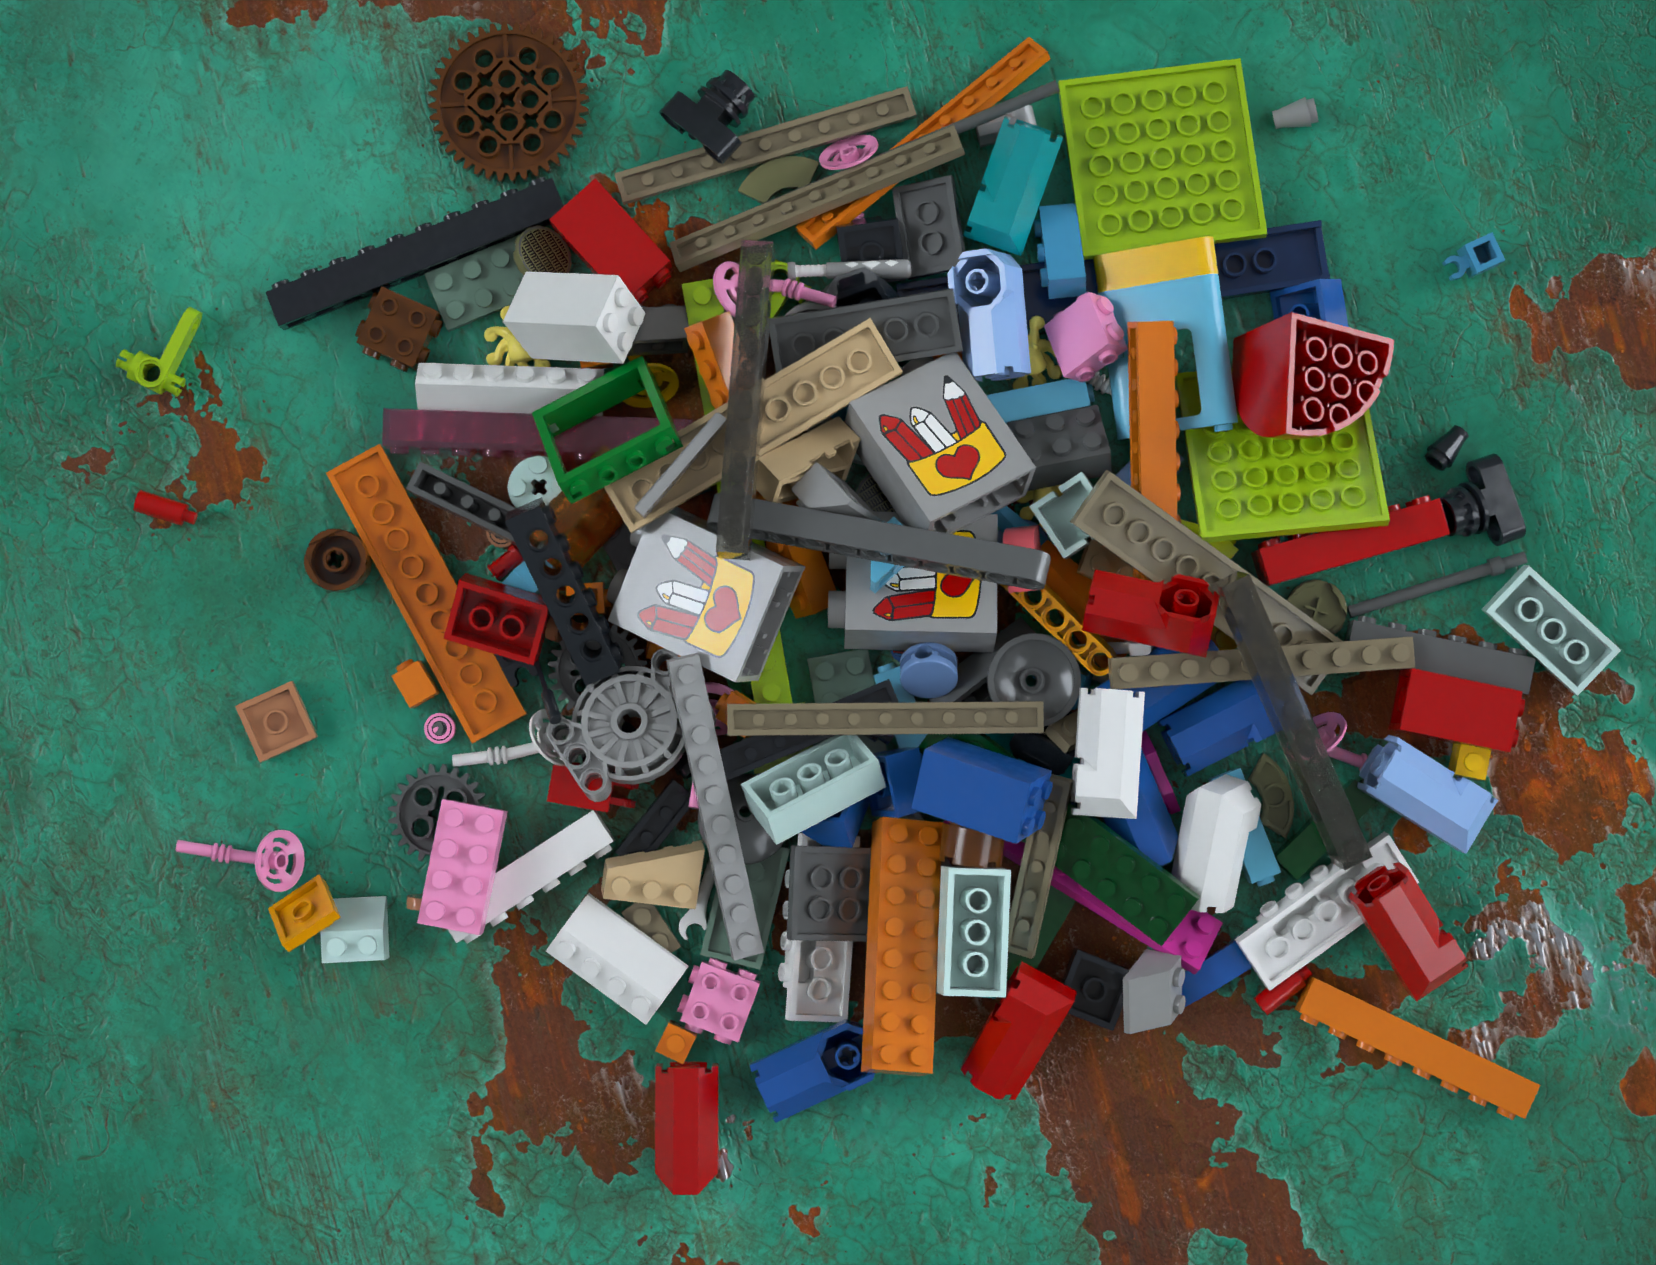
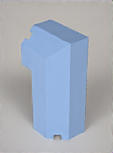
(991, 314)
(1426, 793)

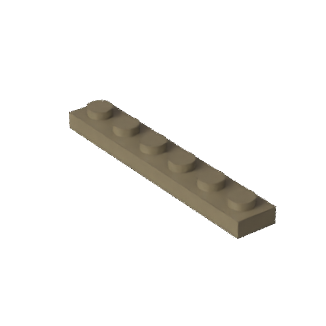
(1037, 872)

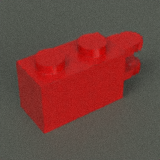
(566, 791)

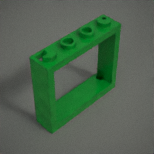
(592, 400)

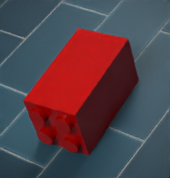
(611, 241)
(1456, 710)

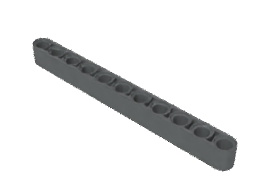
(896, 544)

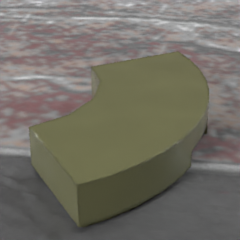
(778, 175)
(1275, 795)

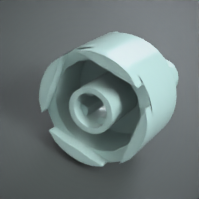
(526, 475)

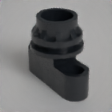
(707, 121)
(1484, 503)

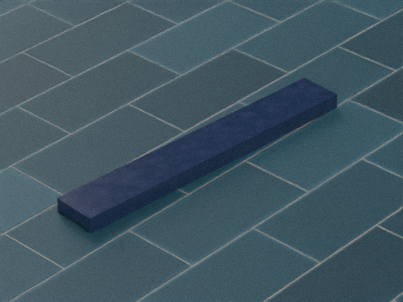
(1245, 268)

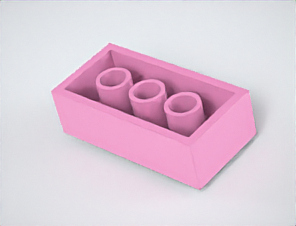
(462, 867)

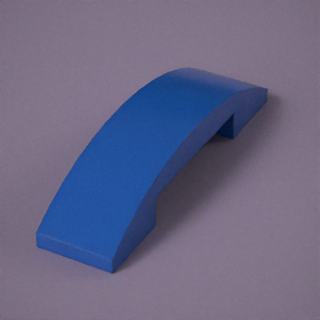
(1215, 972)

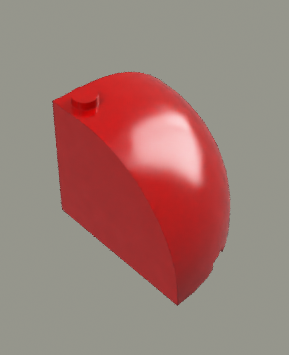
(1306, 376)

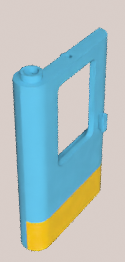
(1177, 285)

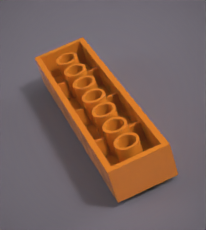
(902, 947)

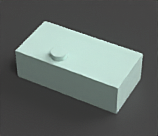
(1551, 629)
(813, 786)
(973, 931)

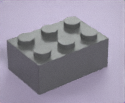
(1064, 445)

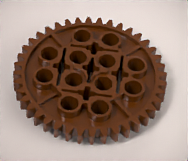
(561, 100)

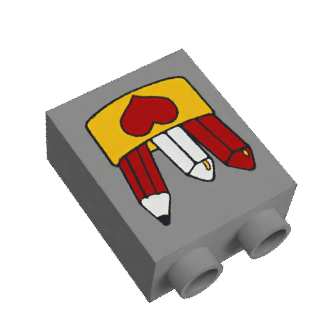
(939, 446)
(702, 603)
(916, 603)

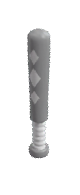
(883, 268)

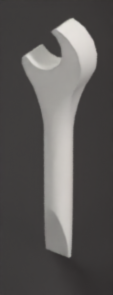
(699, 914)

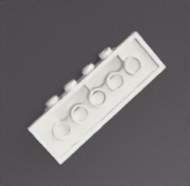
(1311, 916)
(815, 971)

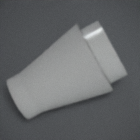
(1297, 114)

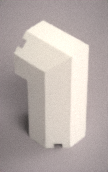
(1108, 753)
(1215, 840)

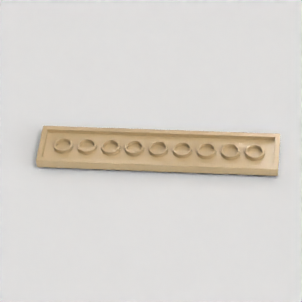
(791, 404)

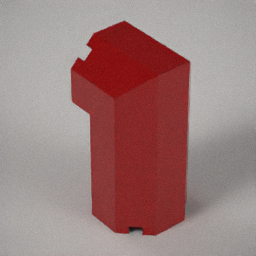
(1152, 613)
(1407, 930)
(1017, 1032)
(686, 1125)

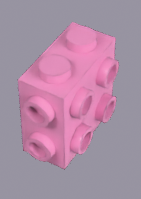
(1085, 337)
(718, 1000)

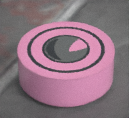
(440, 728)

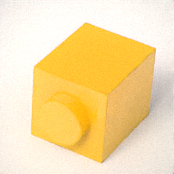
(1469, 761)

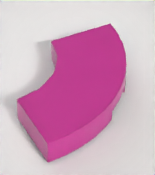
(1159, 774)

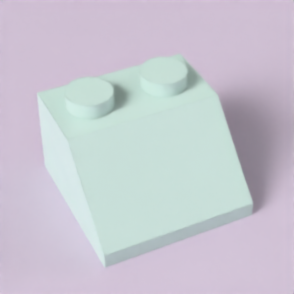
(359, 933)

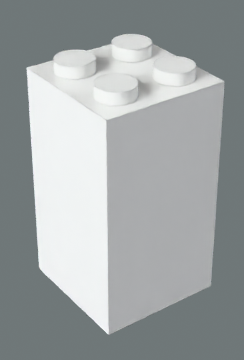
(574, 317)

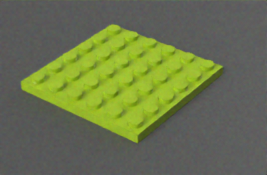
(1162, 157)
(1276, 486)

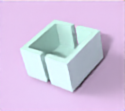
(1056, 512)

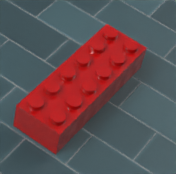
(1316, 552)

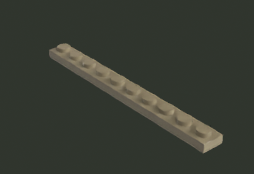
(767, 145)
(817, 198)
(1230, 666)
(885, 718)

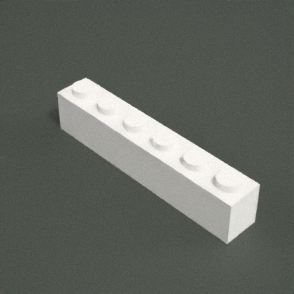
(496, 386)
(543, 866)

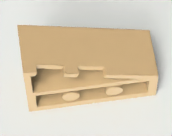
(656, 877)

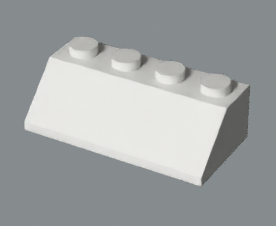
(617, 958)

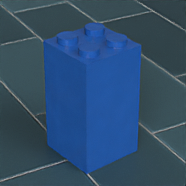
(982, 790)

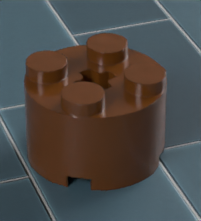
(320, 556)
(970, 846)

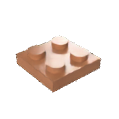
(276, 721)

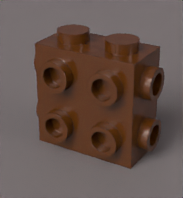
(398, 330)

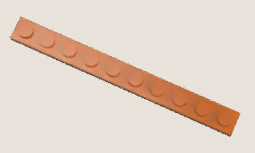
(975, 98)

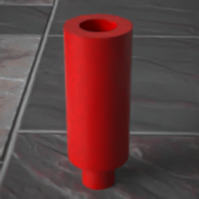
(164, 508)
(1271, 999)

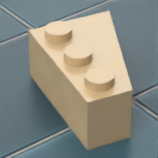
(829, 445)

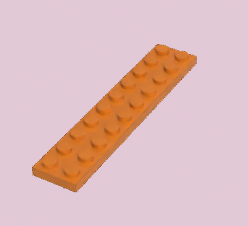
(423, 590)

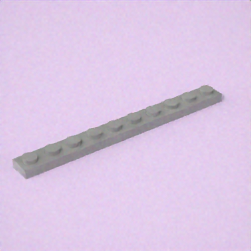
(715, 806)

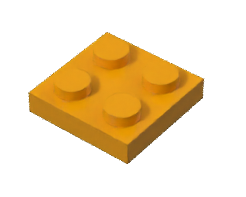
(304, 913)

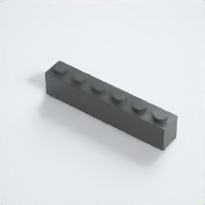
(1454, 656)

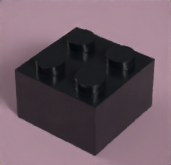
(1097, 987)

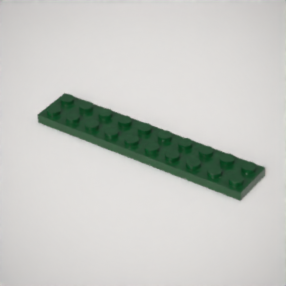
(1109, 865)

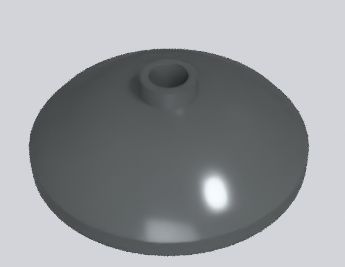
(1045, 659)
(753, 838)

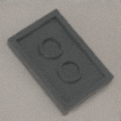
(929, 225)

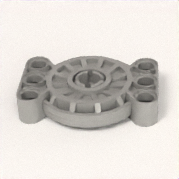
(600, 736)

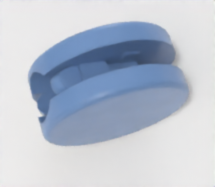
(928, 670)

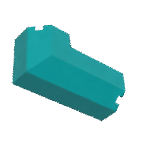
(1014, 184)

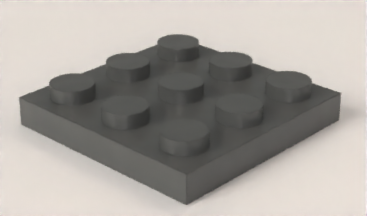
(828, 893)

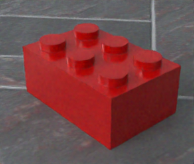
(498, 619)

